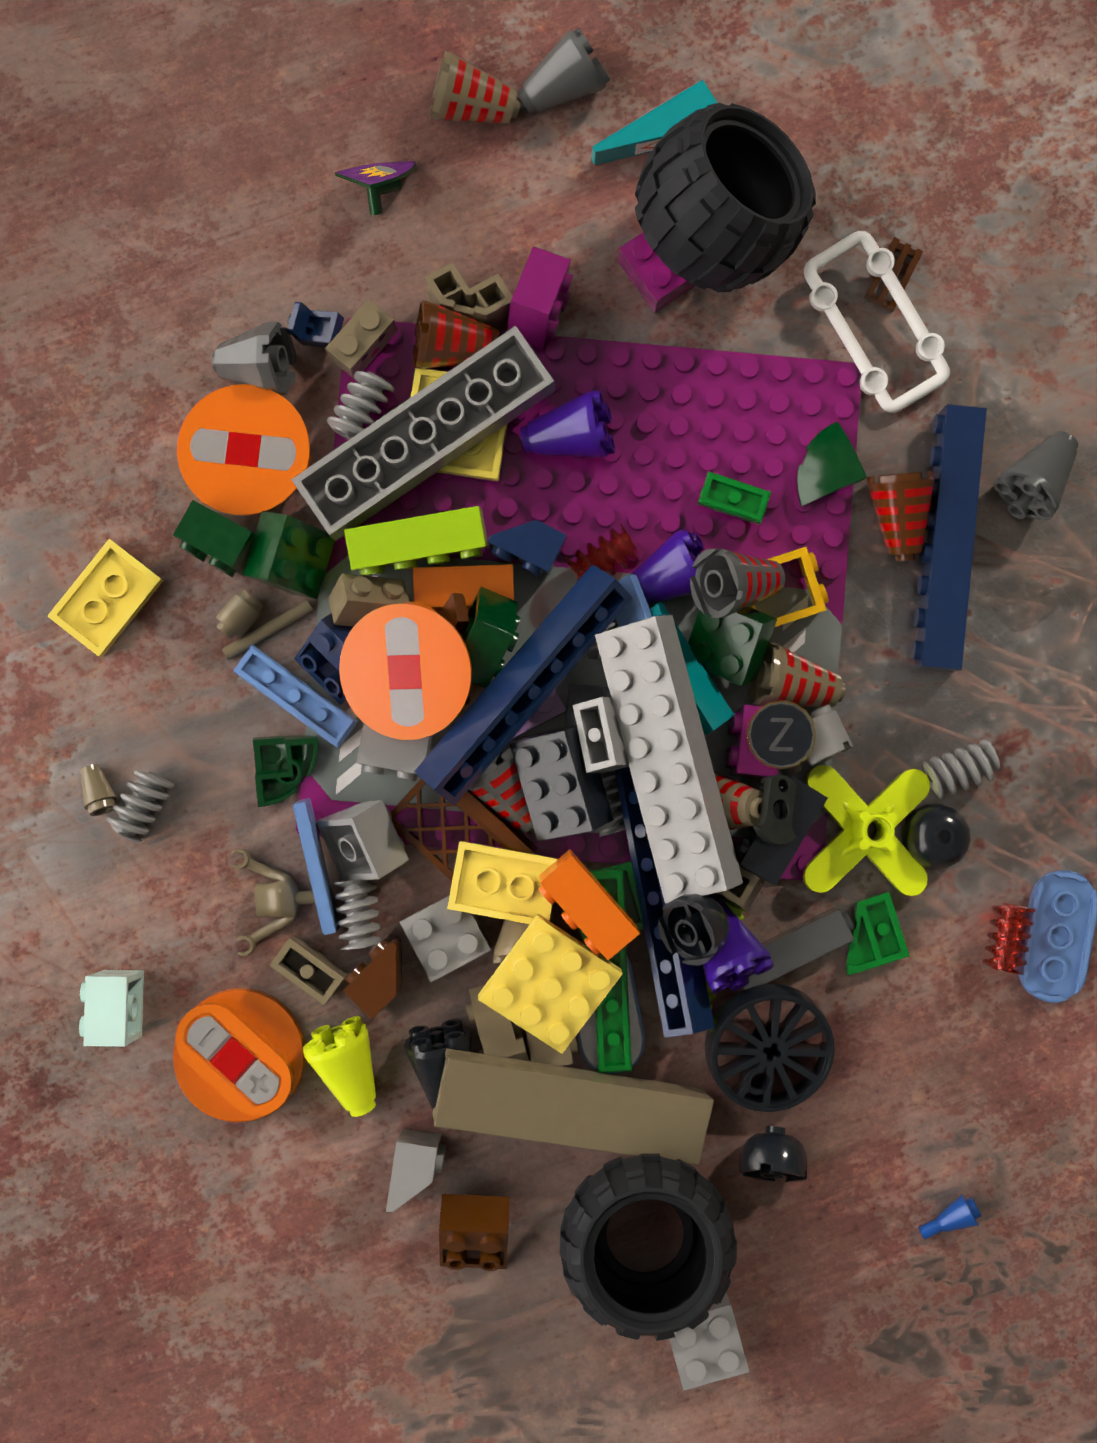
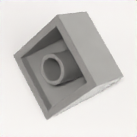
(363, 841)
(414, 1165)

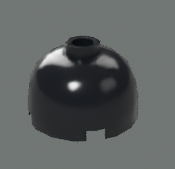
(936, 836)
(694, 928)
(774, 1156)

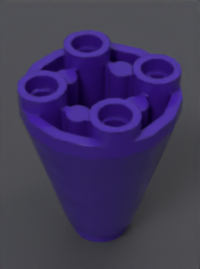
(572, 429)
(669, 568)
(738, 959)

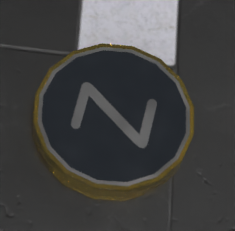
(780, 735)

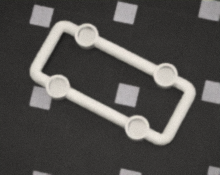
(879, 264)

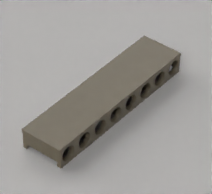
(571, 1107)

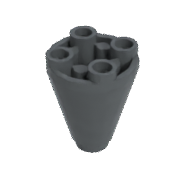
(564, 75)
(1039, 478)

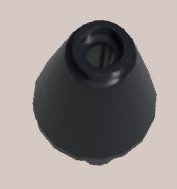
(427, 1052)

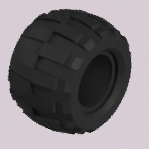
(724, 197)
(656, 1300)

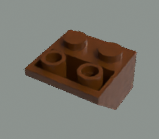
(378, 982)
(474, 1232)

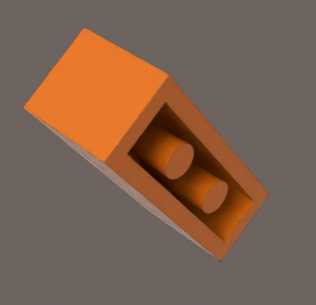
(436, 584)
(587, 905)

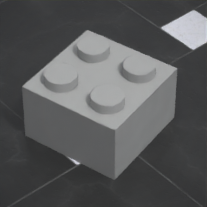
(445, 938)
(711, 1349)

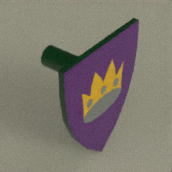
(379, 180)

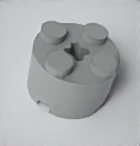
(829, 740)

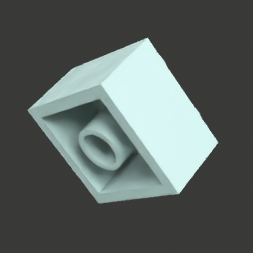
(112, 1008)

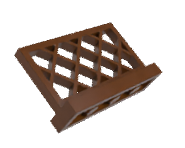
(474, 808)

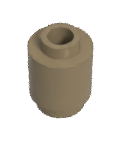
(239, 614)

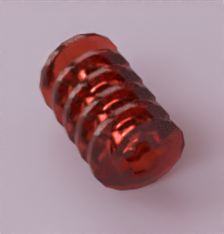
(606, 554)
(1009, 938)

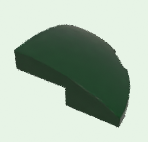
(828, 466)
(282, 765)

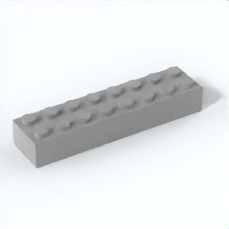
(425, 433)
(668, 758)

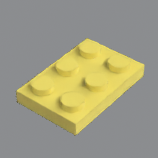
(105, 598)
(499, 883)

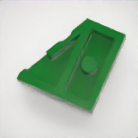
(876, 935)

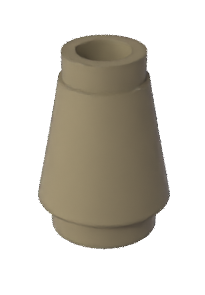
(97, 792)

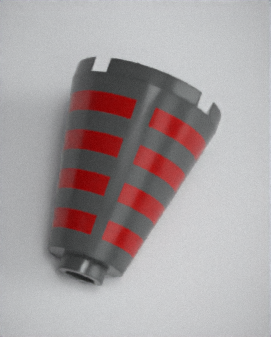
(733, 581)
(502, 791)

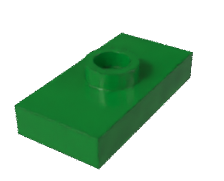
(734, 498)

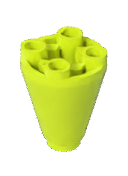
(344, 1063)

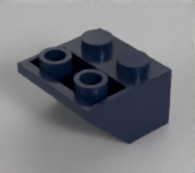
(531, 544)
(322, 656)

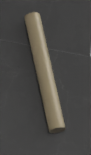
(267, 629)

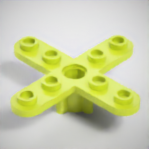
(853, 841)

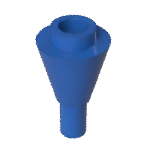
(956, 1216)

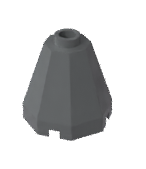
(258, 358)

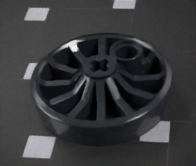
(769, 1048)

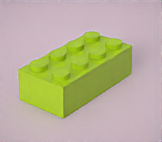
(416, 539)

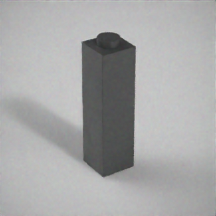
(805, 944)

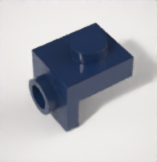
(313, 326)

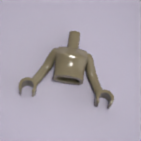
(272, 899)

